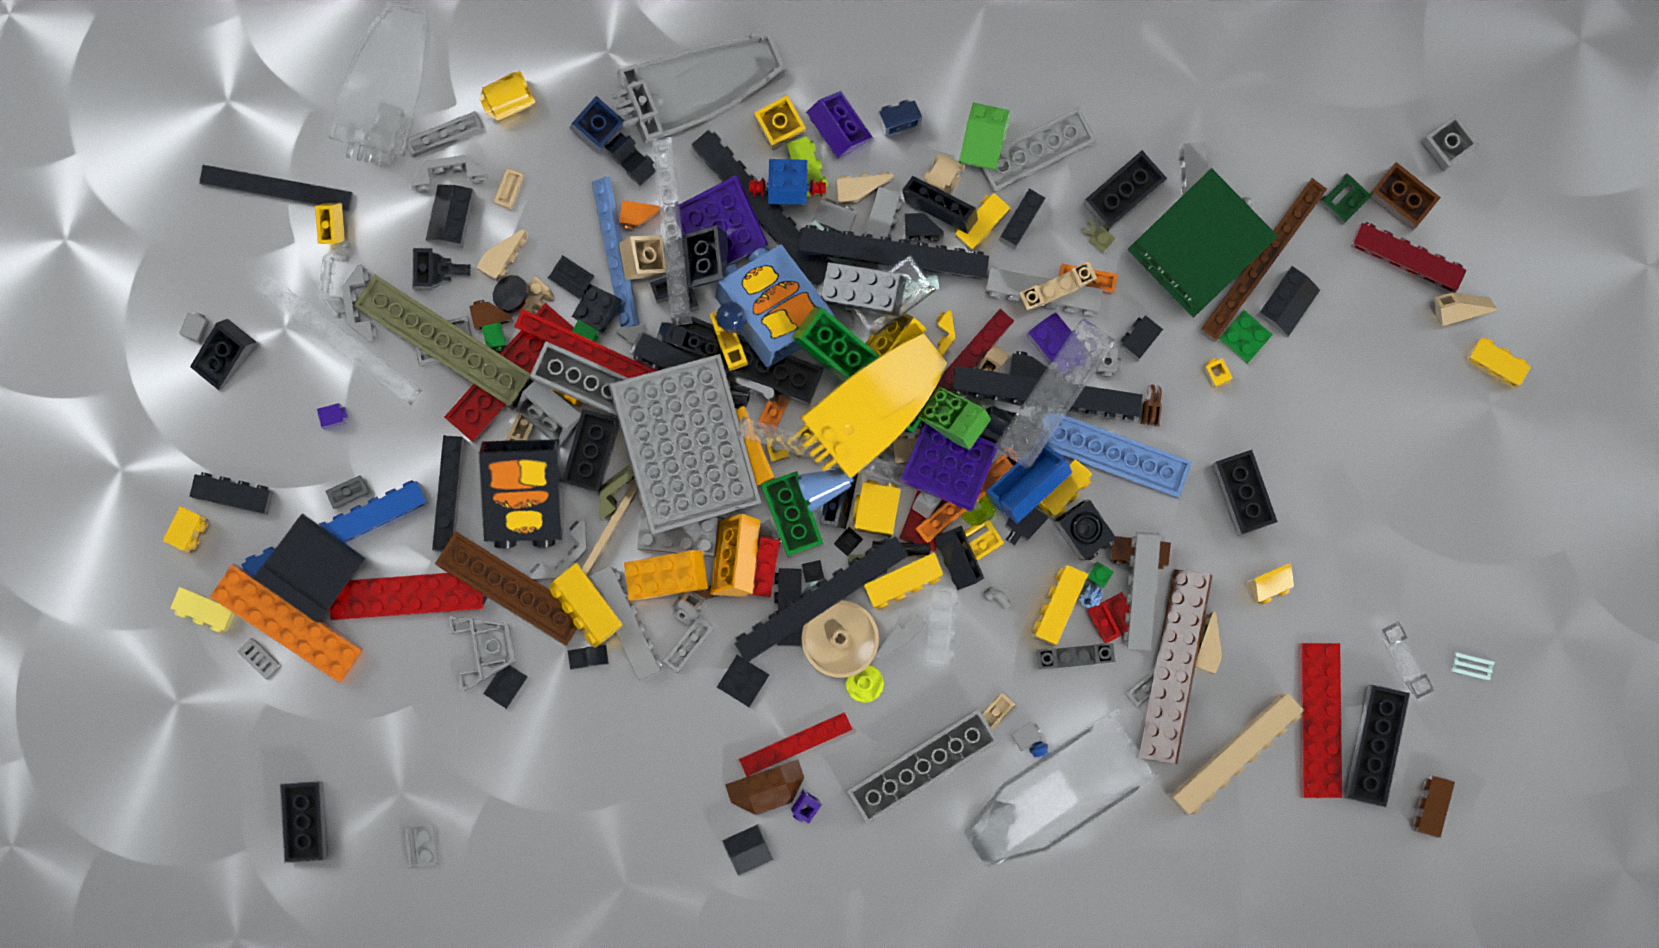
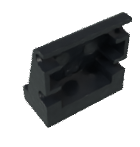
(309, 568)

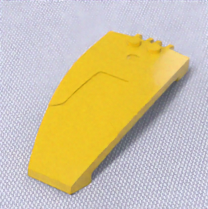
(874, 405)

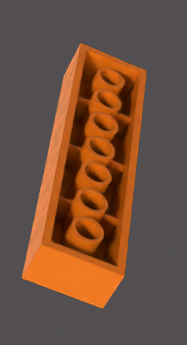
(285, 624)

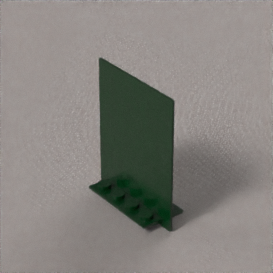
(1202, 242)

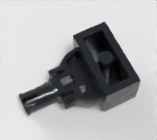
(430, 269)

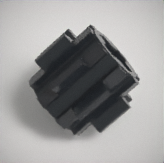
(740, 396)

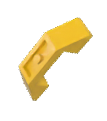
(945, 325)

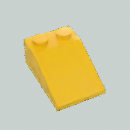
(1272, 583)

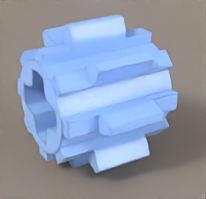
(1090, 595)

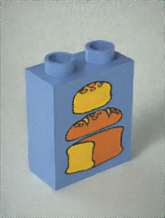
(774, 301)

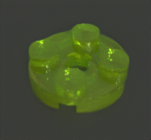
(982, 514)

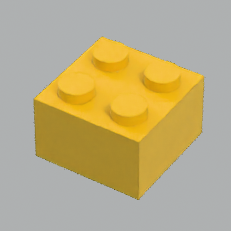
(779, 122)
(185, 530)

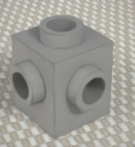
(1114, 364)
(685, 610)

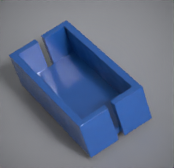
(1025, 488)

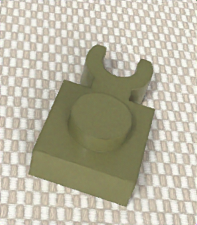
(1099, 238)

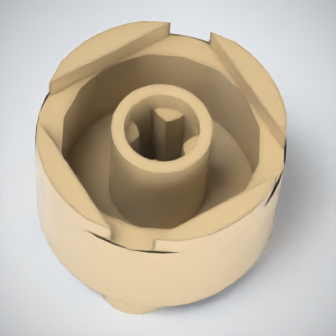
(944, 173)

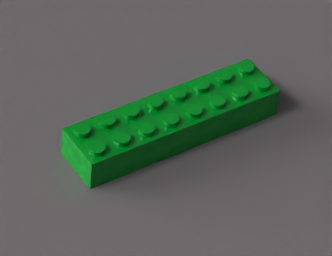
(837, 348)

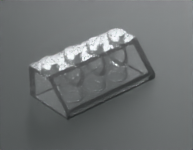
(916, 290)

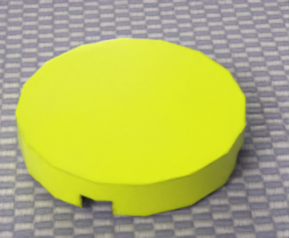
(865, 685)

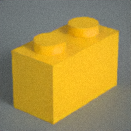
(329, 223)

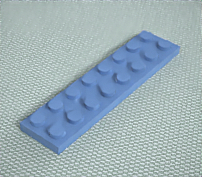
(1120, 456)

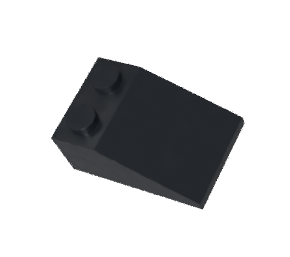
(705, 256)
(222, 353)

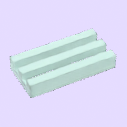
(1488, 670)

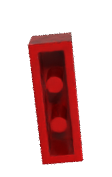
(765, 566)

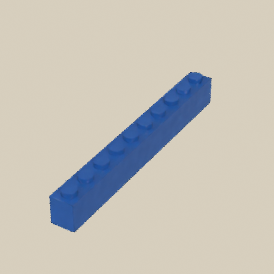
(360, 518)

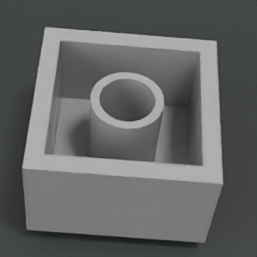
(1450, 142)

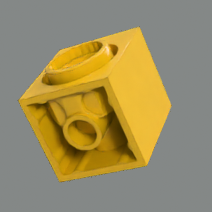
(876, 508)

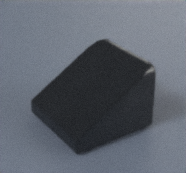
(848, 541)

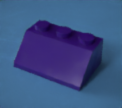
(838, 124)
(1049, 336)

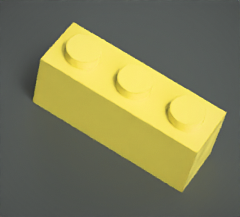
(202, 610)

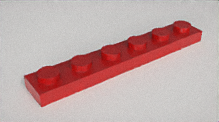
(795, 744)

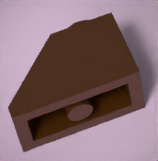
(485, 313)

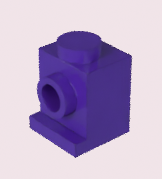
(809, 812)

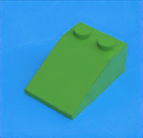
(985, 136)

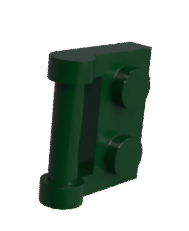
(1350, 202)

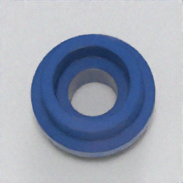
(1039, 749)

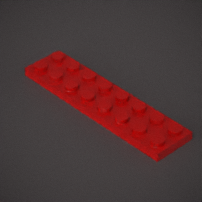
(477, 407)
(404, 596)
(1321, 720)

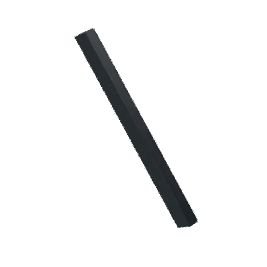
(273, 187)

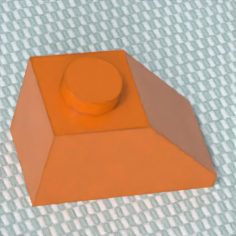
(637, 214)

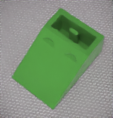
(955, 417)

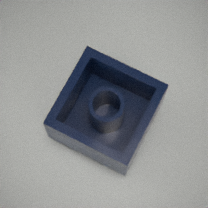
(597, 124)

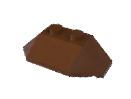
(767, 789)

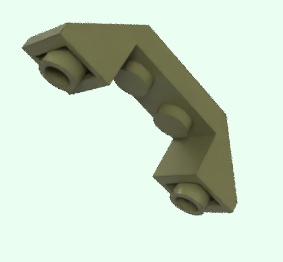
(611, 487)

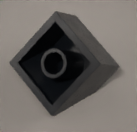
(747, 849)

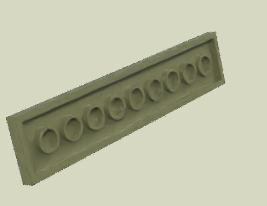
(442, 340)

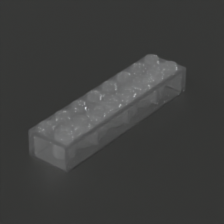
(1055, 393)

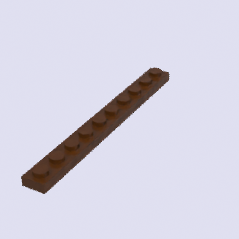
(1259, 266)

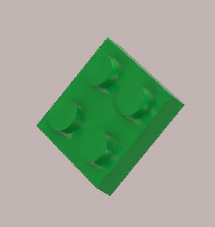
(1245, 336)

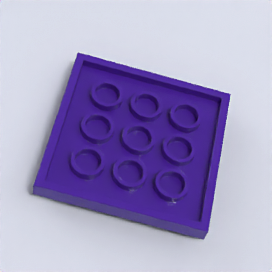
(729, 209)
(947, 468)

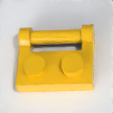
(986, 542)

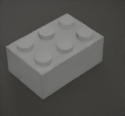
(548, 412)

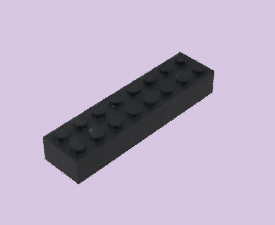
(788, 377)

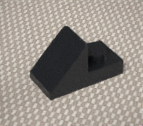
(588, 657)

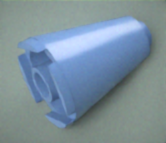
(823, 486)

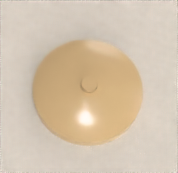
(841, 640)

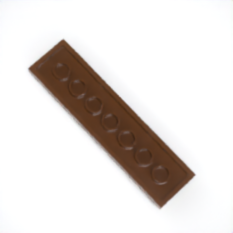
(506, 587)

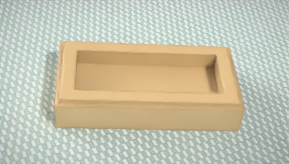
(508, 188)

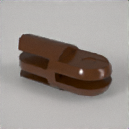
(1152, 406)

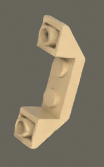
(1058, 287)

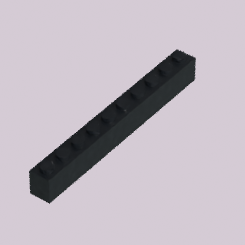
(769, 216)
(890, 253)
(1017, 389)
(821, 599)

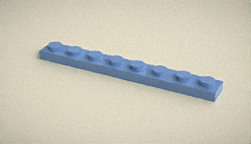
(611, 237)

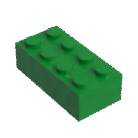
(791, 514)

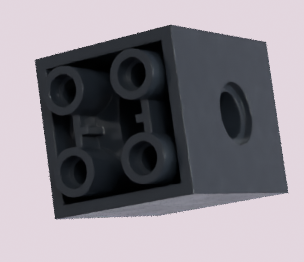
(1097, 532)

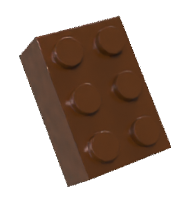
(1404, 196)

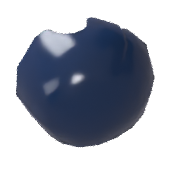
(731, 317)

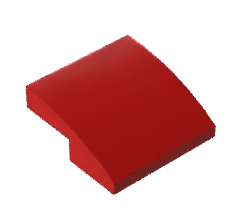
(1110, 617)

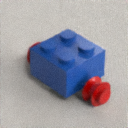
(787, 182)

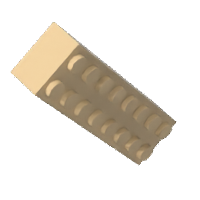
(1236, 753)

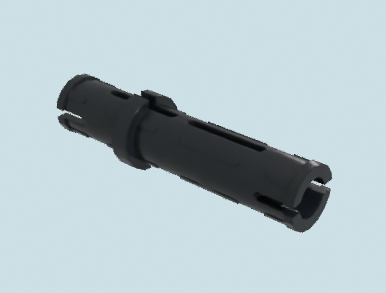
(924, 549)

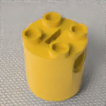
(506, 96)

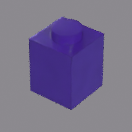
(332, 415)

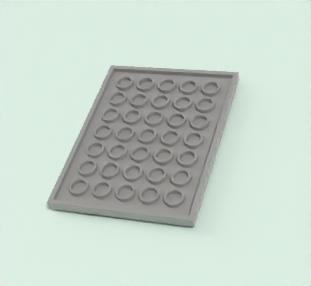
(684, 444)

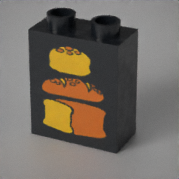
(521, 492)

